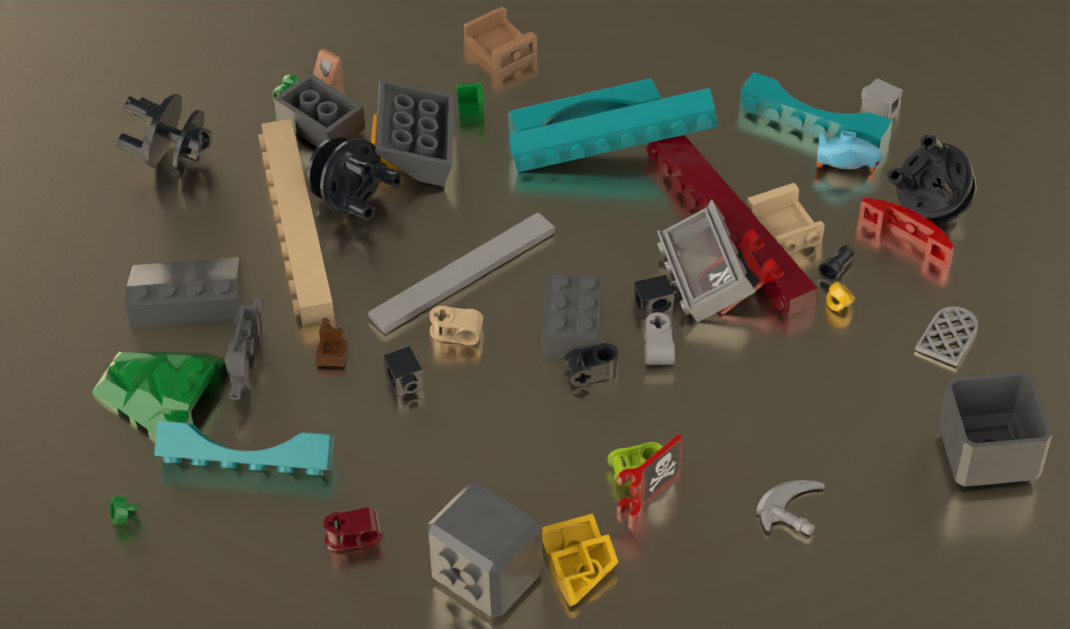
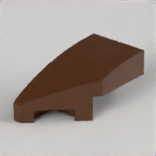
(332, 346)

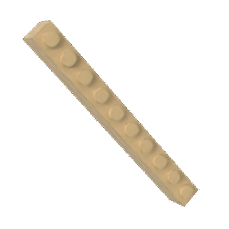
(296, 224)

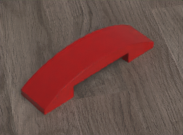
(909, 223)

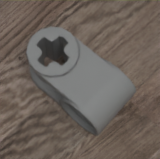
(658, 341)

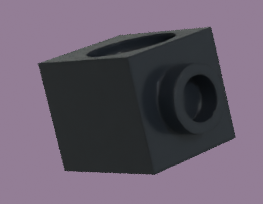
(654, 296)
(403, 371)

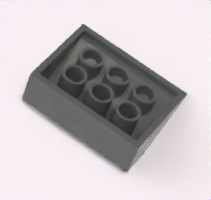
(415, 130)
(183, 292)

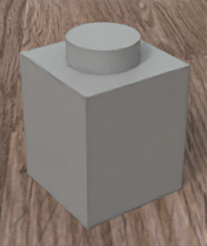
(881, 98)

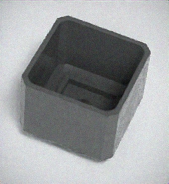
(994, 429)
(485, 549)

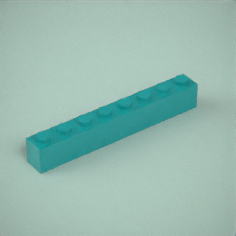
(613, 130)

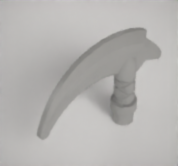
(773, 503)

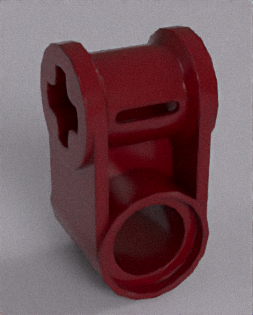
(355, 528)

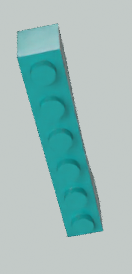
(768, 99)
(582, 105)
(185, 440)

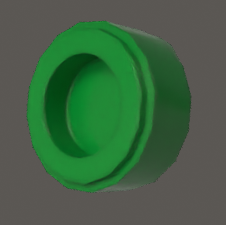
(120, 510)

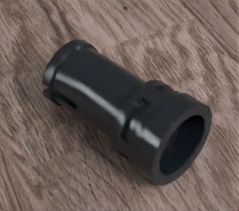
(834, 265)

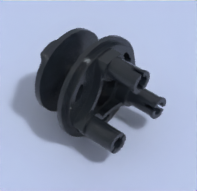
(162, 129)
(348, 175)
(935, 181)

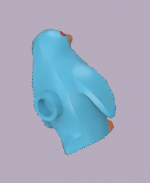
(848, 152)

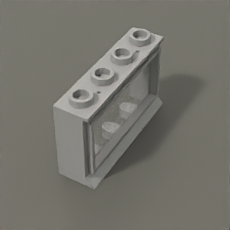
(704, 263)

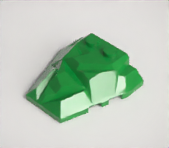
(158, 385)

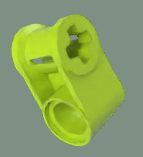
(632, 458)

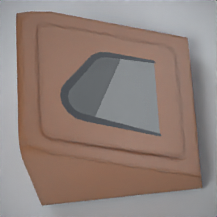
(328, 67)

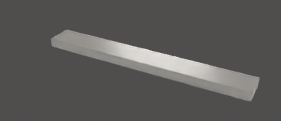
(461, 273)

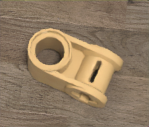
(459, 325)

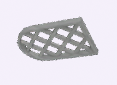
(941, 355)

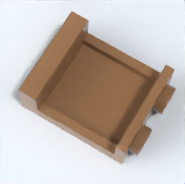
(499, 41)

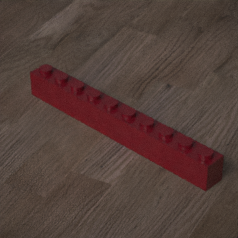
(700, 185)

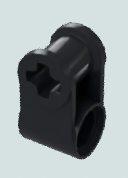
(594, 364)

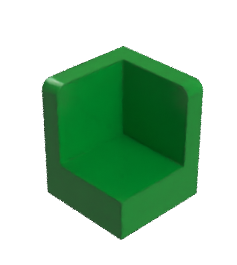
(470, 103)

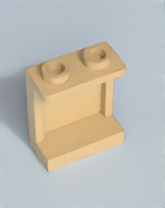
(786, 218)

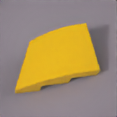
(577, 555)

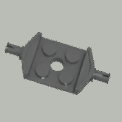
(247, 334)

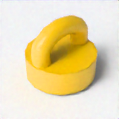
(842, 294)

